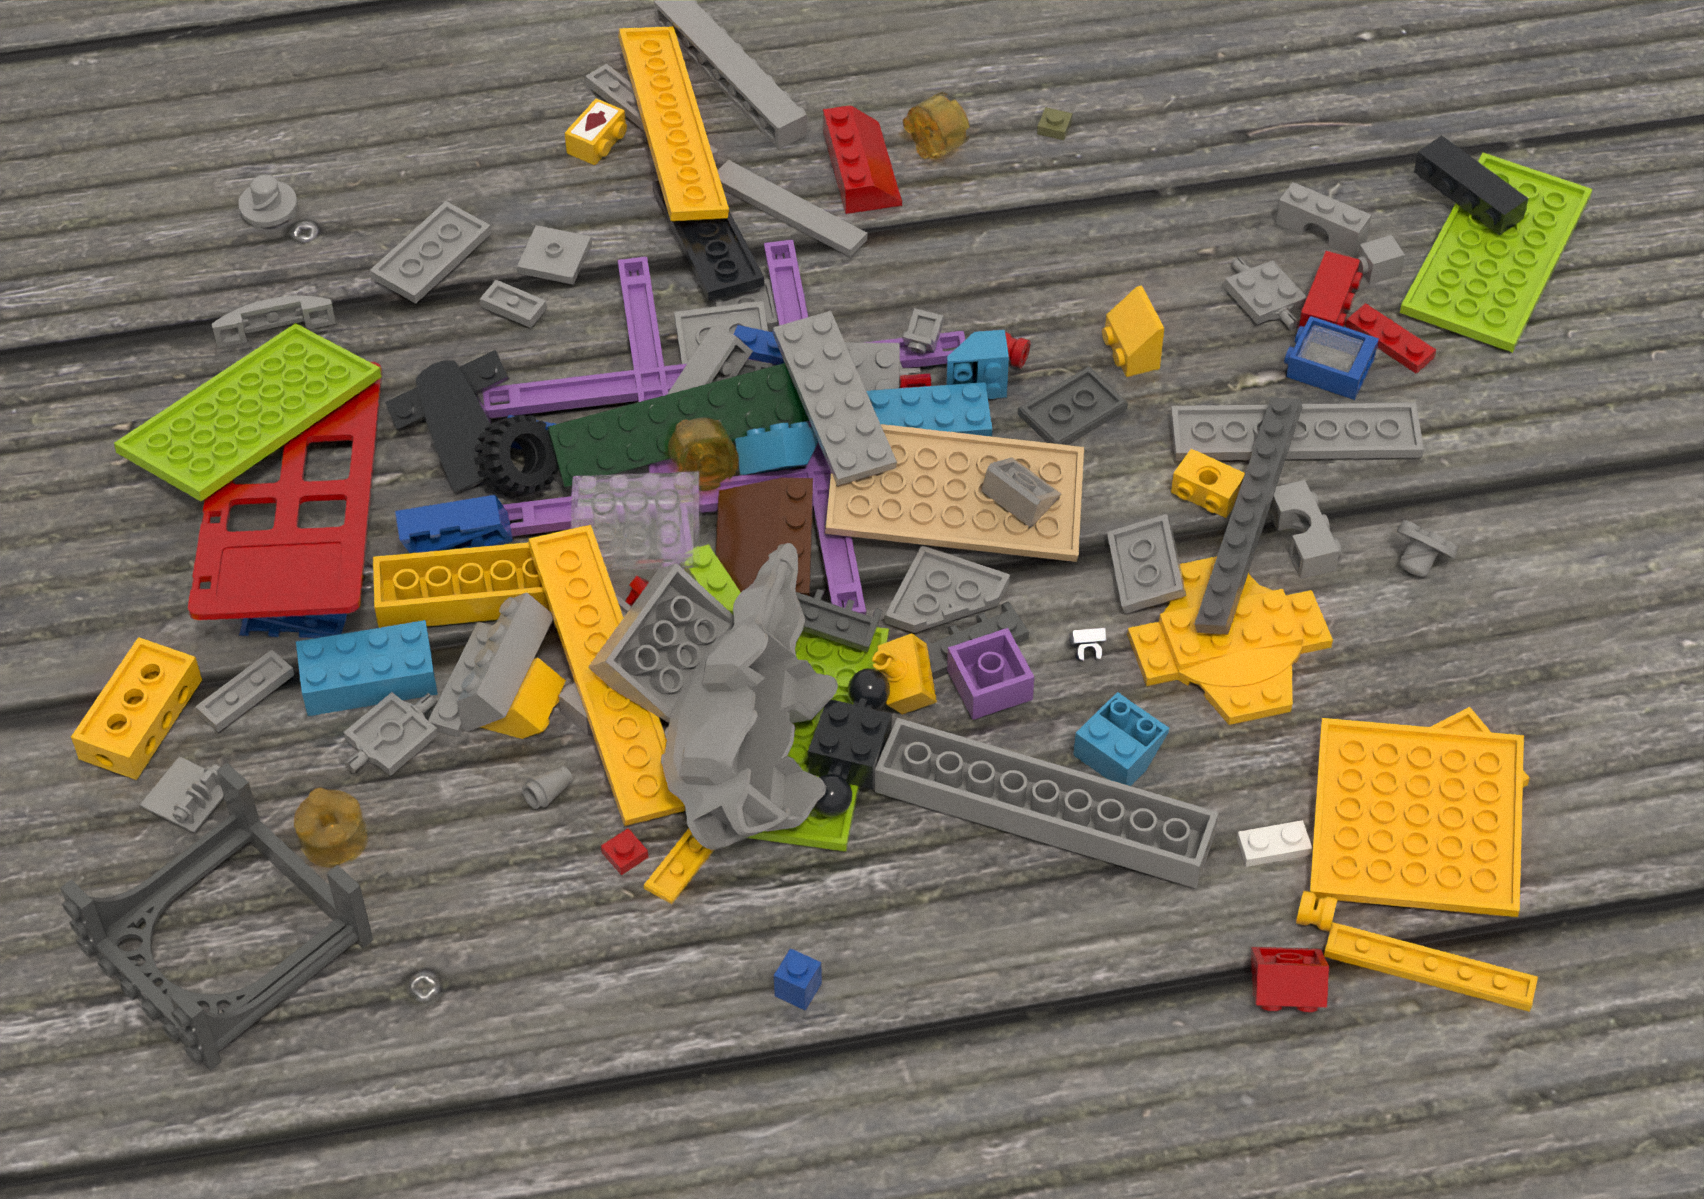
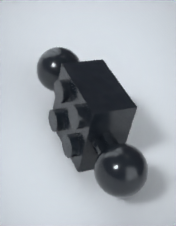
(850, 741)

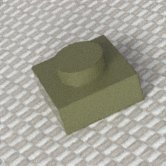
(1054, 123)

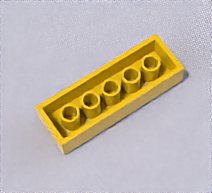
(453, 584)

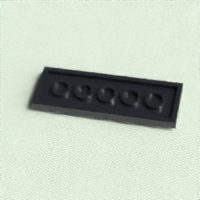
(715, 253)

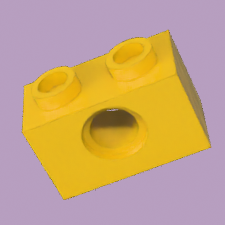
(1207, 483)

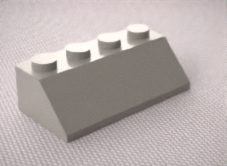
(503, 661)

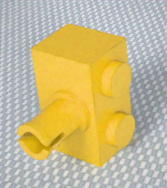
(908, 671)

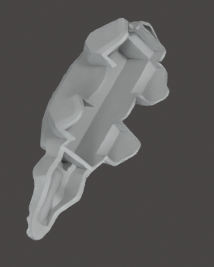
(738, 718)

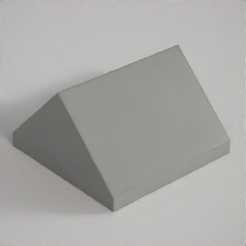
(1019, 490)

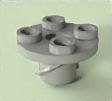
(267, 202)
(1423, 548)

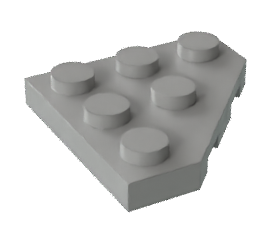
(943, 590)

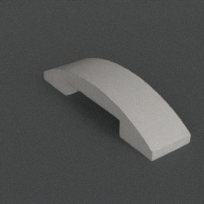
(272, 313)

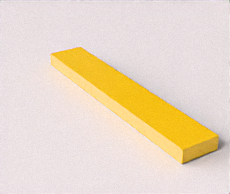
(677, 868)
(1431, 966)

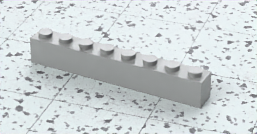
(733, 71)

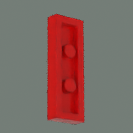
(1393, 338)

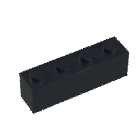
(1470, 185)

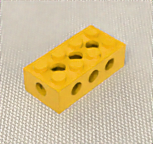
(136, 708)

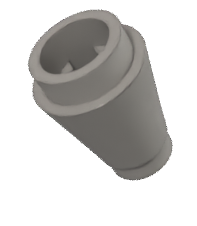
(544, 788)

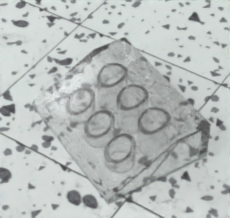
(641, 518)

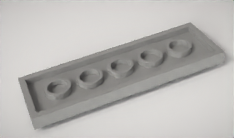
(834, 398)

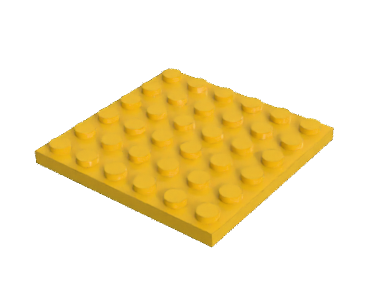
(1418, 817)

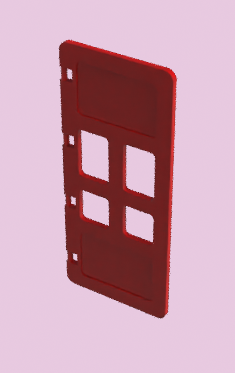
(290, 566)

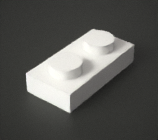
(1274, 843)

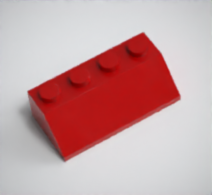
(859, 160)

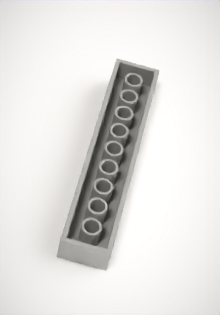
(1046, 802)

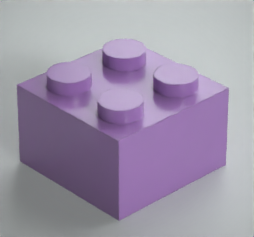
(990, 673)

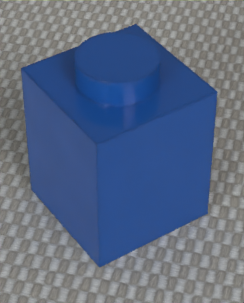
(797, 979)

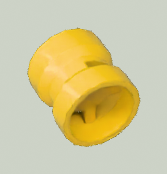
(1316, 911)

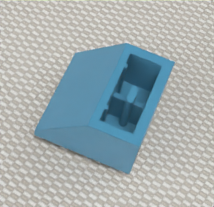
(979, 360)
(775, 449)
(1119, 740)

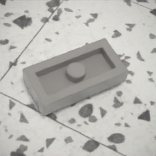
(513, 303)

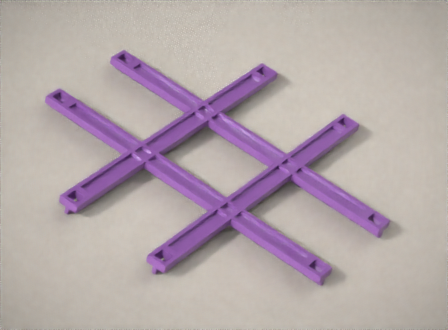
(653, 380)

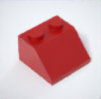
(1289, 978)

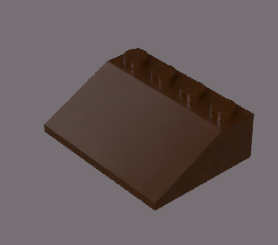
(760, 518)

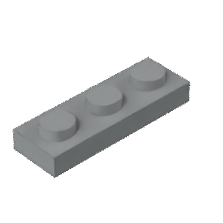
(244, 690)

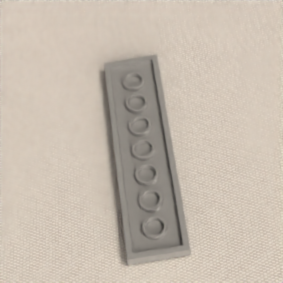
(1321, 431)

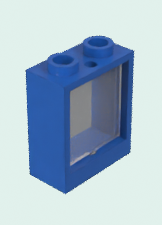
(1331, 357)

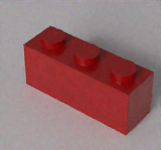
(1332, 289)

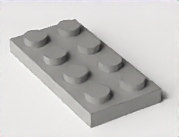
(430, 252)

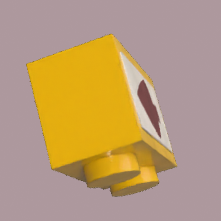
(595, 132)

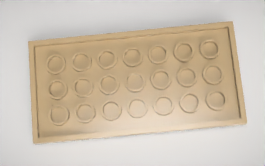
(940, 502)

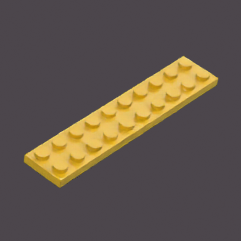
(673, 124)
(585, 617)

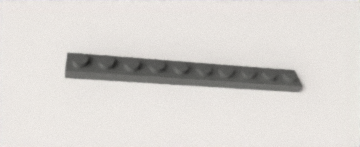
(1248, 517)

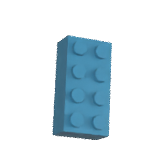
(940, 408)
(365, 667)

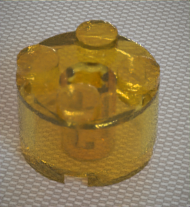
(937, 126)
(705, 448)
(330, 827)

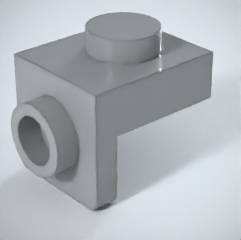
(923, 331)

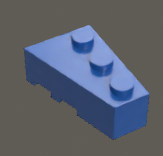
(454, 525)

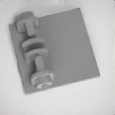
(185, 794)

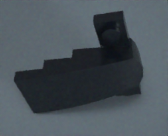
(454, 413)

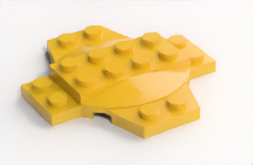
(1241, 672)

